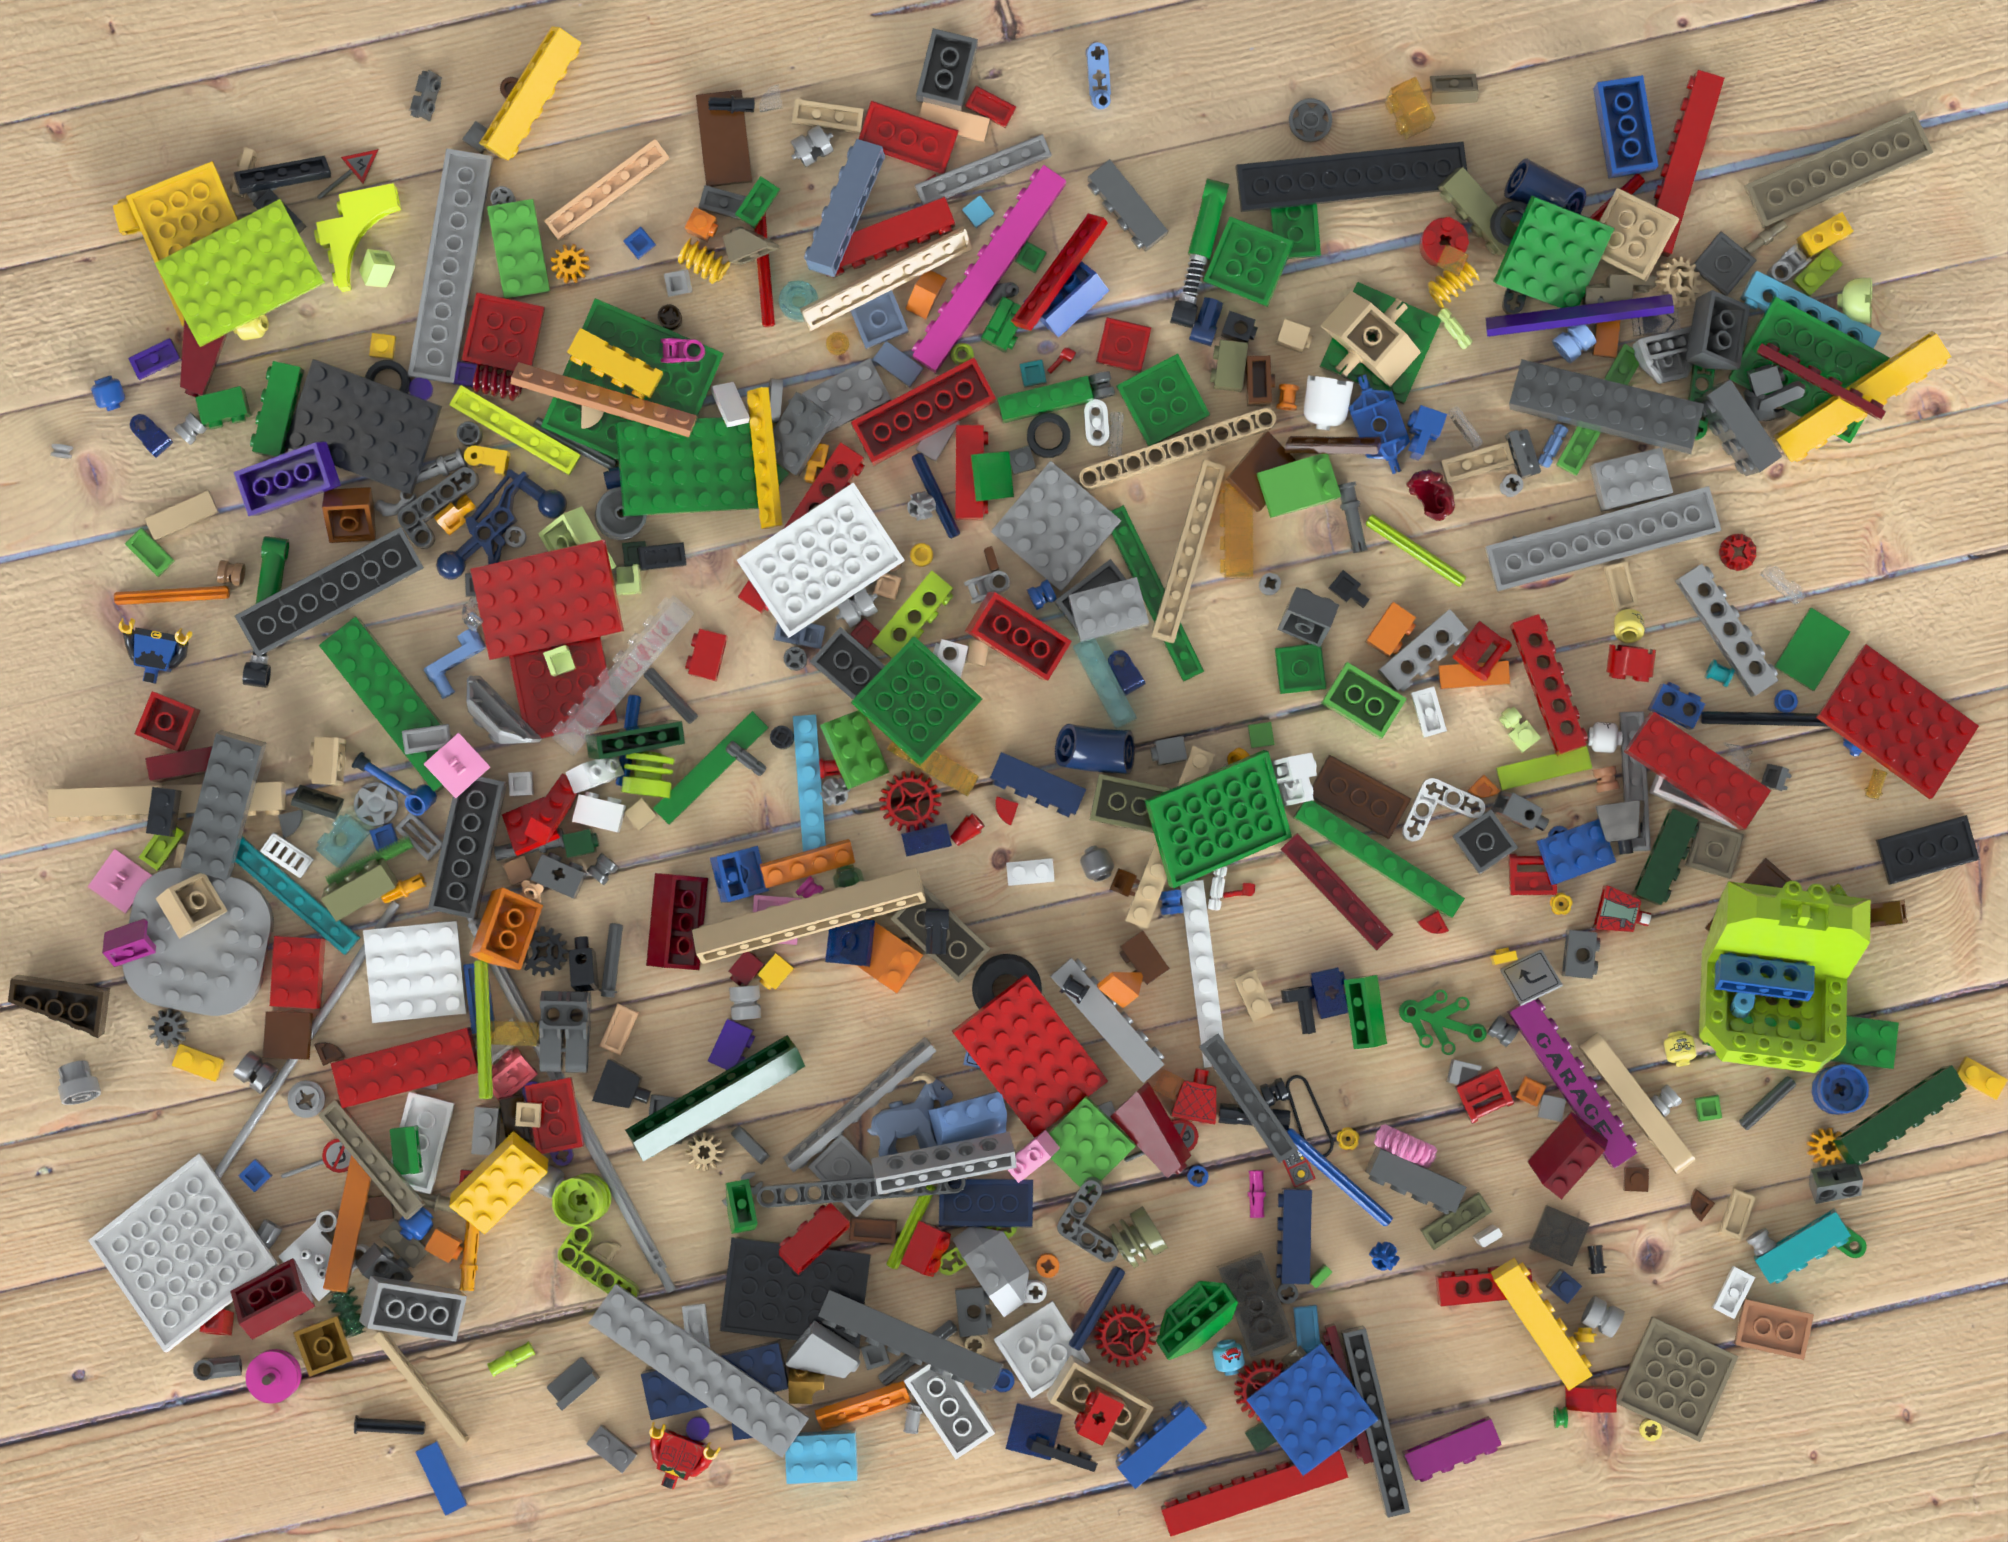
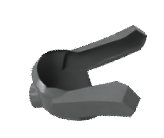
(1764, 405)

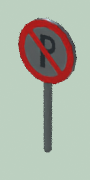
(1186, 1131)

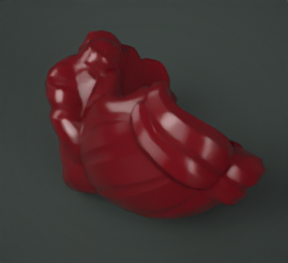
(1433, 493)

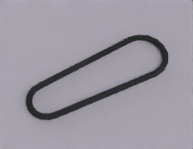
(1316, 1106)

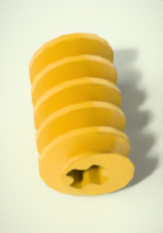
(703, 262)
(1450, 283)

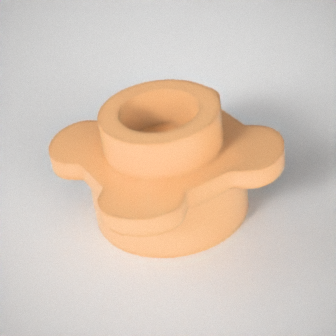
(532, 886)

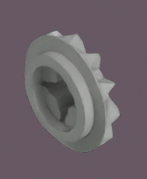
(295, 1097)

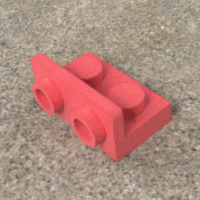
(511, 1073)

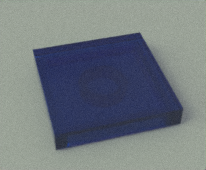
(851, 943)
(1030, 1423)

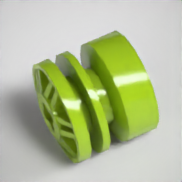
(648, 775)
(570, 1204)

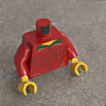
(679, 1455)

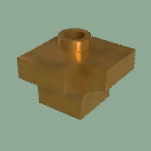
(803, 1385)

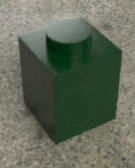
(580, 843)

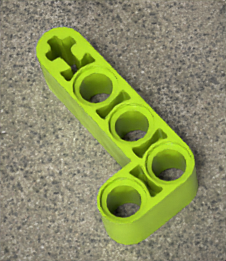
(582, 1255)

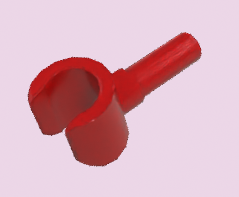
(1066, 354)
(1248, 889)

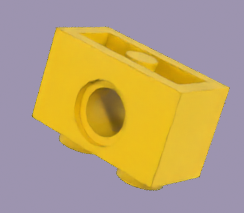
(1825, 235)

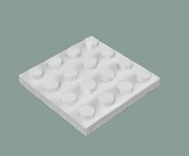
(414, 971)

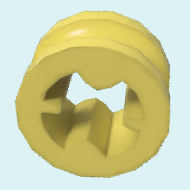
(1652, 1437)

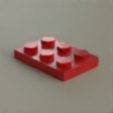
(559, 1116)

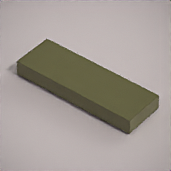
(1450, 1225)

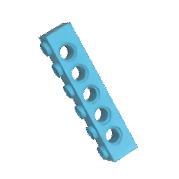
(1762, 283)

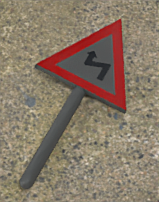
(358, 164)

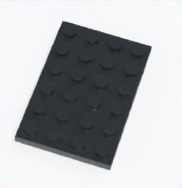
(365, 425)
(774, 1301)

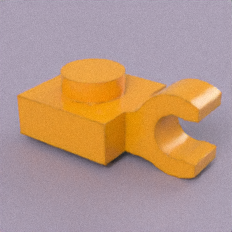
(816, 461)
(453, 516)

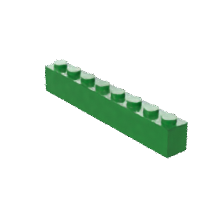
(1379, 858)

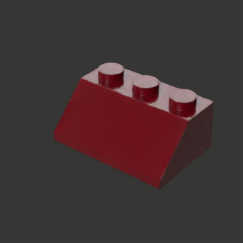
(1567, 1154)
(272, 1299)

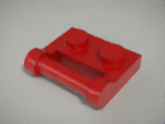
(1475, 646)
(1528, 882)
(1481, 1088)

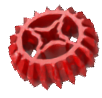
(900, 785)
(1114, 1339)
(1247, 1379)

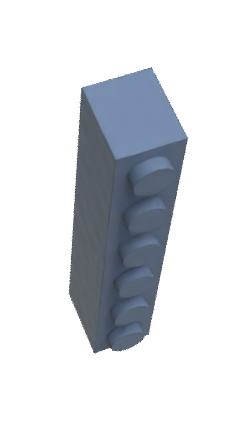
(845, 207)

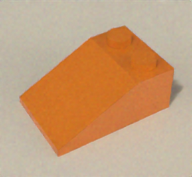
(891, 959)

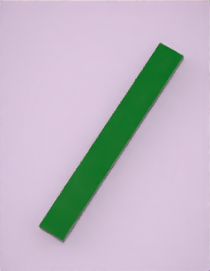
(1152, 591)

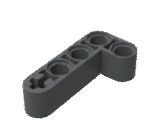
(440, 503)

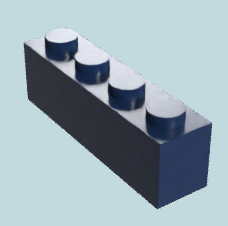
(1037, 784)
(1295, 1236)

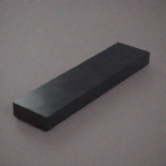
(282, 174)

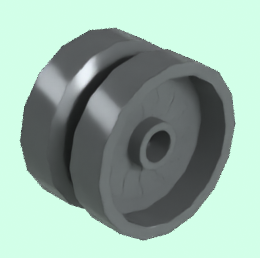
(610, 523)

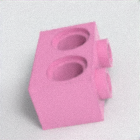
(1033, 1155)

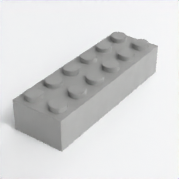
(1111, 1024)

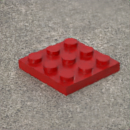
(502, 332)

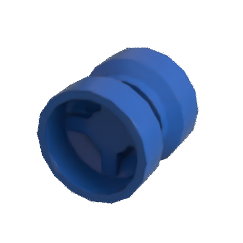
(1036, 594)
(1171, 902)

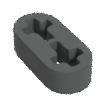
(750, 1144)

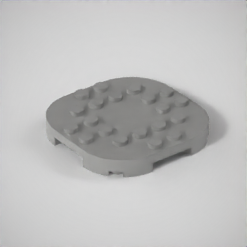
(211, 968)

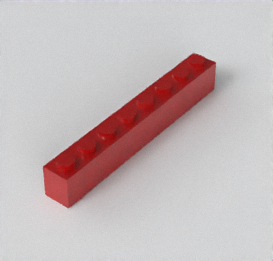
(1687, 148)
(1248, 1493)

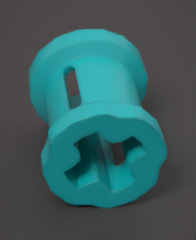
(1719, 673)

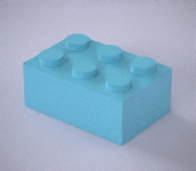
(822, 1457)

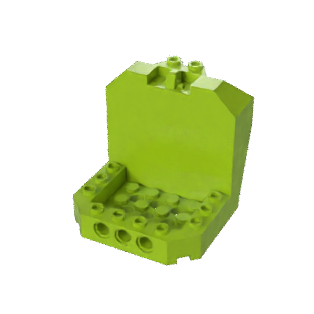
(1790, 927)

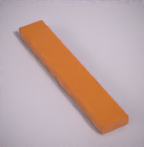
(347, 1228)

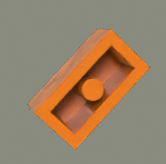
(1391, 629)

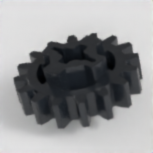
(550, 959)

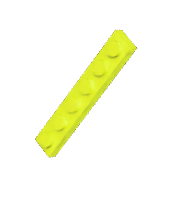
(515, 430)

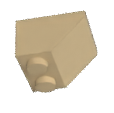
(328, 761)
(191, 904)

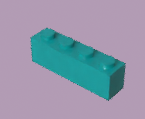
(1802, 1246)

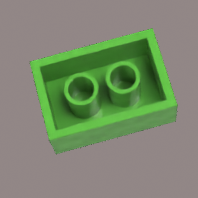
(1363, 700)

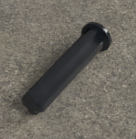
(388, 1426)

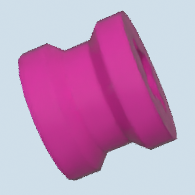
(809, 888)

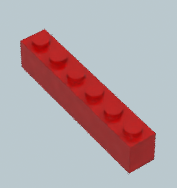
(897, 234)

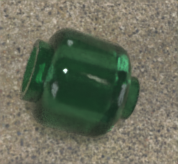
(847, 876)

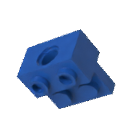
(1424, 425)
(738, 874)

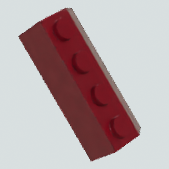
(675, 912)

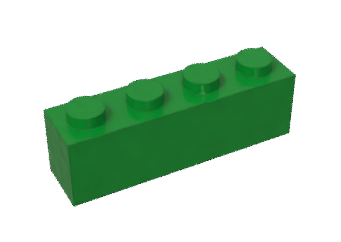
(1045, 399)
(277, 409)

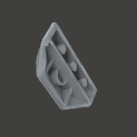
(1664, 355)
(495, 715)
(995, 1266)

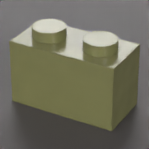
(1230, 365)

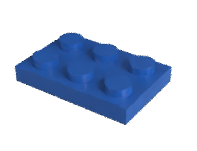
(1575, 852)

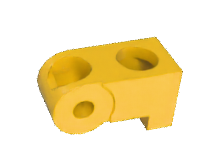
(482, 456)

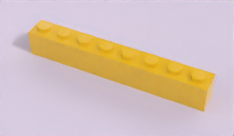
(1879, 384)

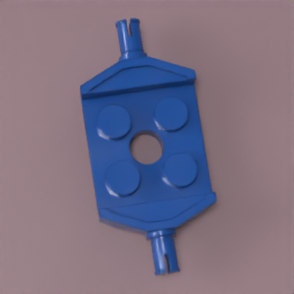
(1374, 405)

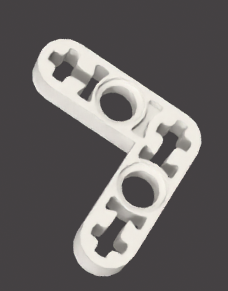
(1432, 800)

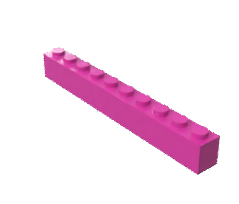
(989, 268)

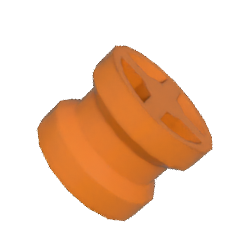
(1047, 1261)

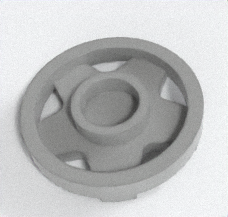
(375, 804)

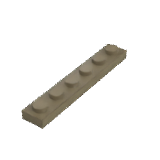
(372, 1159)

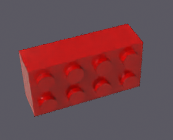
(1018, 636)

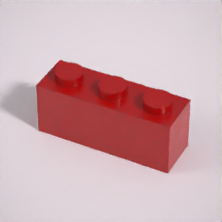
(551, 811)
(813, 1237)

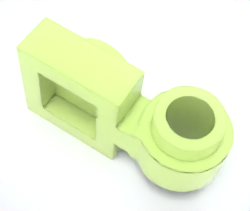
(1522, 734)

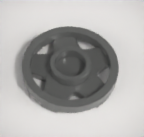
(1310, 120)

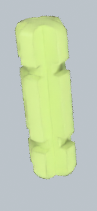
(1454, 328)

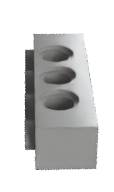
(1392, 669)

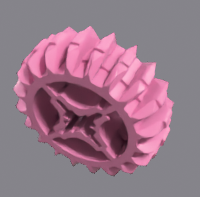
(1405, 1146)

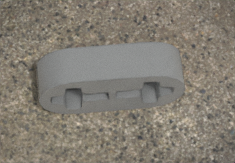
(775, 394)

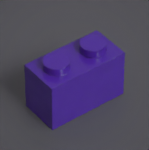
(731, 1044)

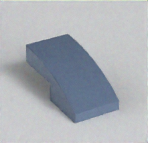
(809, 636)

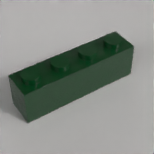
(635, 739)
(1666, 856)

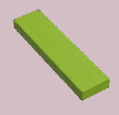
(1543, 768)

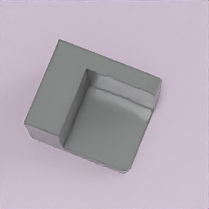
(1461, 1071)

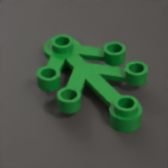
(1438, 1021)

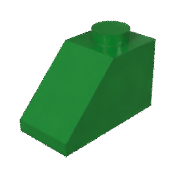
(740, 1206)

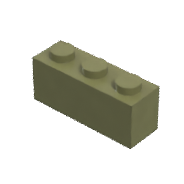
(359, 888)

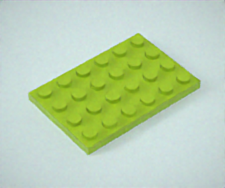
(240, 272)

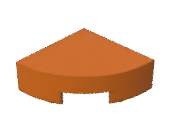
(1483, 788)

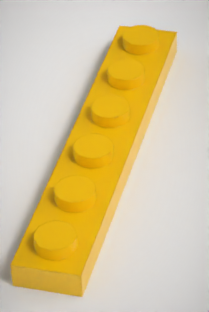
(764, 458)

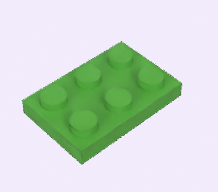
(854, 749)

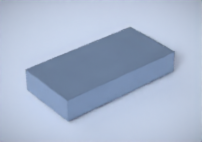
(898, 364)

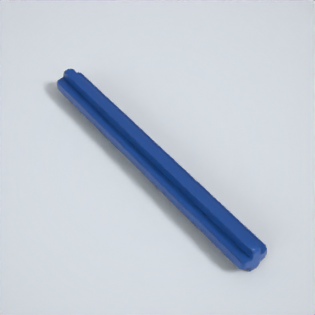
(1340, 1179)

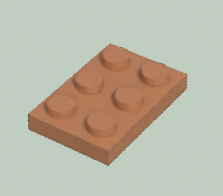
(1773, 1329)

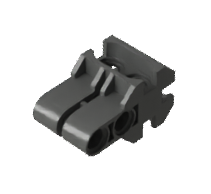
(553, 1032)

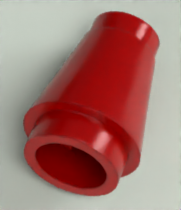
(967, 829)

